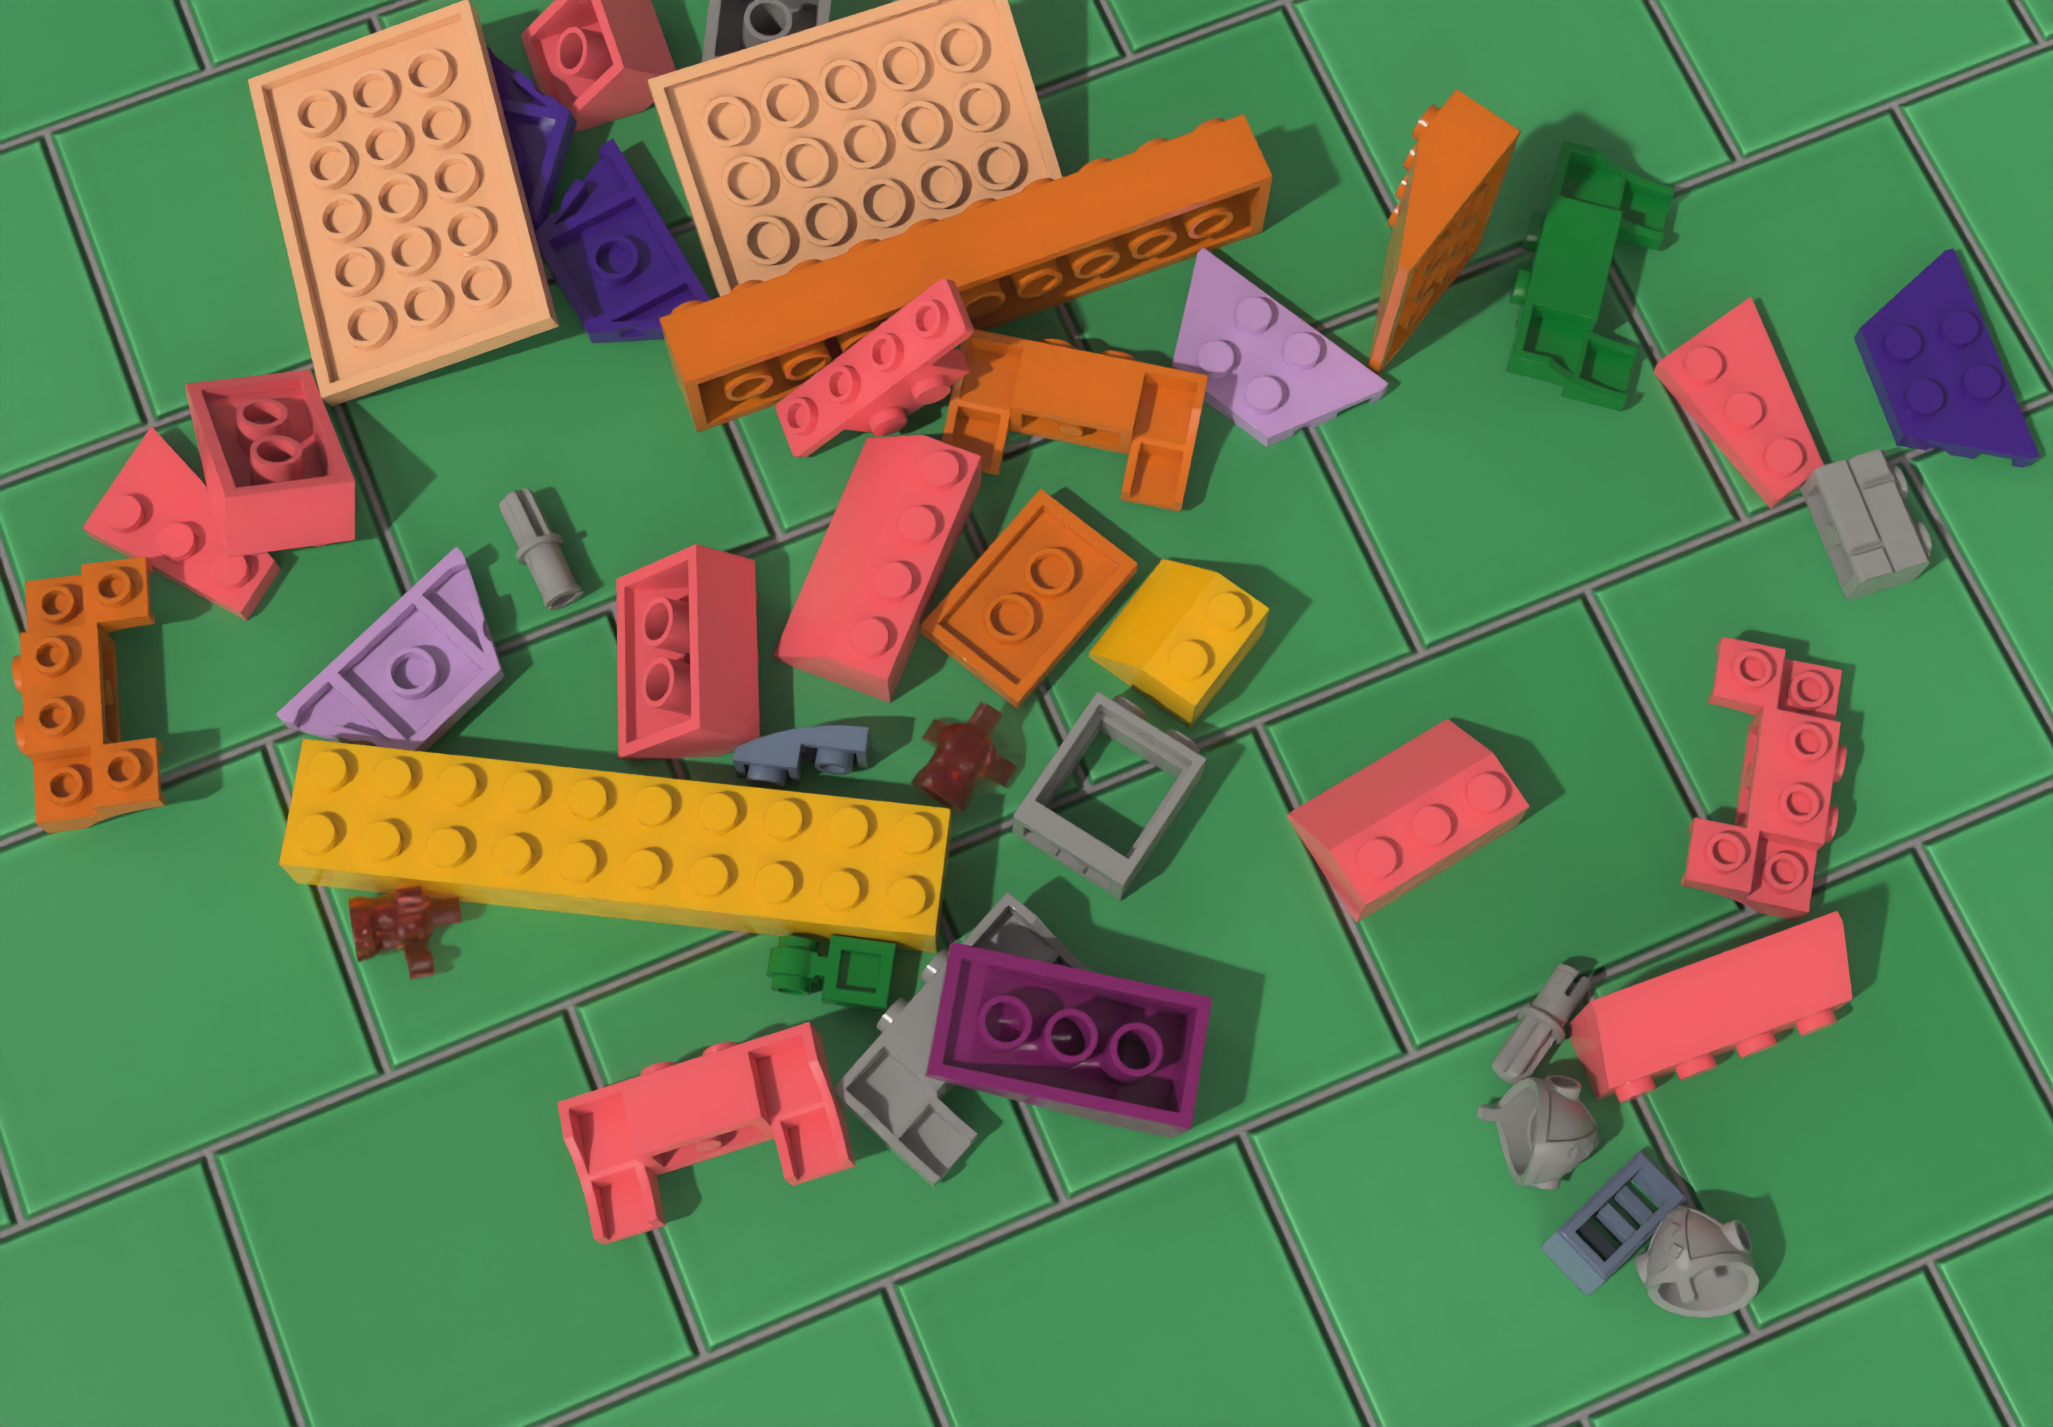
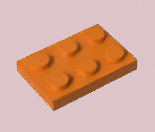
(1029, 598)

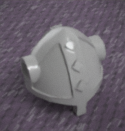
(1542, 1129)
(1698, 1265)

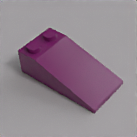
(1070, 1040)

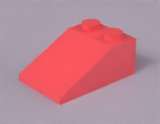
(272, 463)

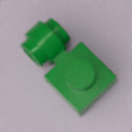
(853, 973)

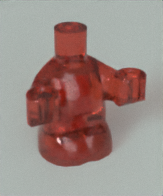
(961, 759)
(401, 921)

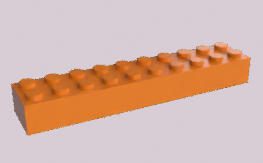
(1002, 254)

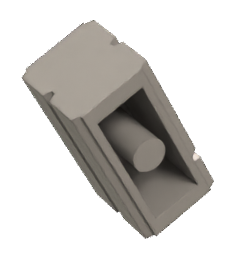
(1866, 524)

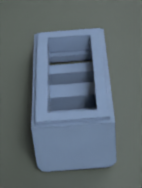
(1584, 1252)

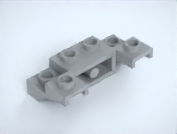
(889, 1080)

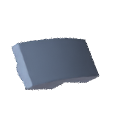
(781, 756)

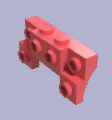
(1783, 784)
(699, 1112)

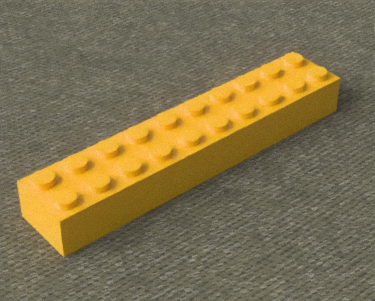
(617, 845)

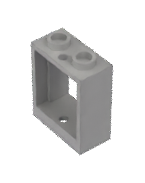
(1073, 846)

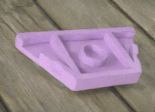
(1263, 360)
(408, 670)

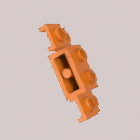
(1079, 400)
(74, 700)

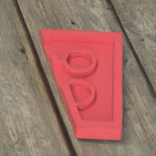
(1744, 402)
(167, 516)

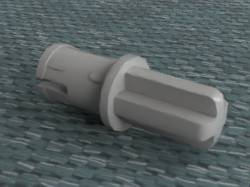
(540, 549)
(1540, 1025)

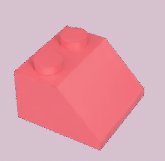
(598, 57)

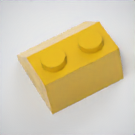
(1181, 637)

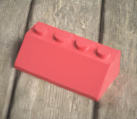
(881, 563)
(1713, 1008)

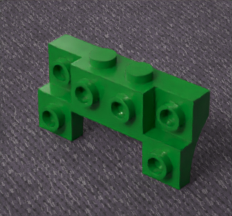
(1563, 289)

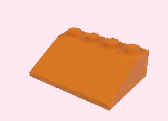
(1440, 216)

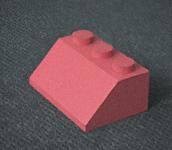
(687, 656)
(1408, 817)

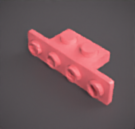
(884, 374)

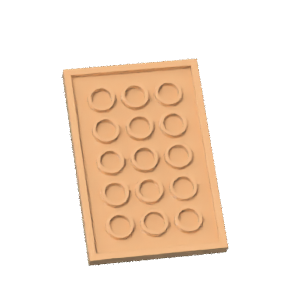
(852, 132)
(401, 203)

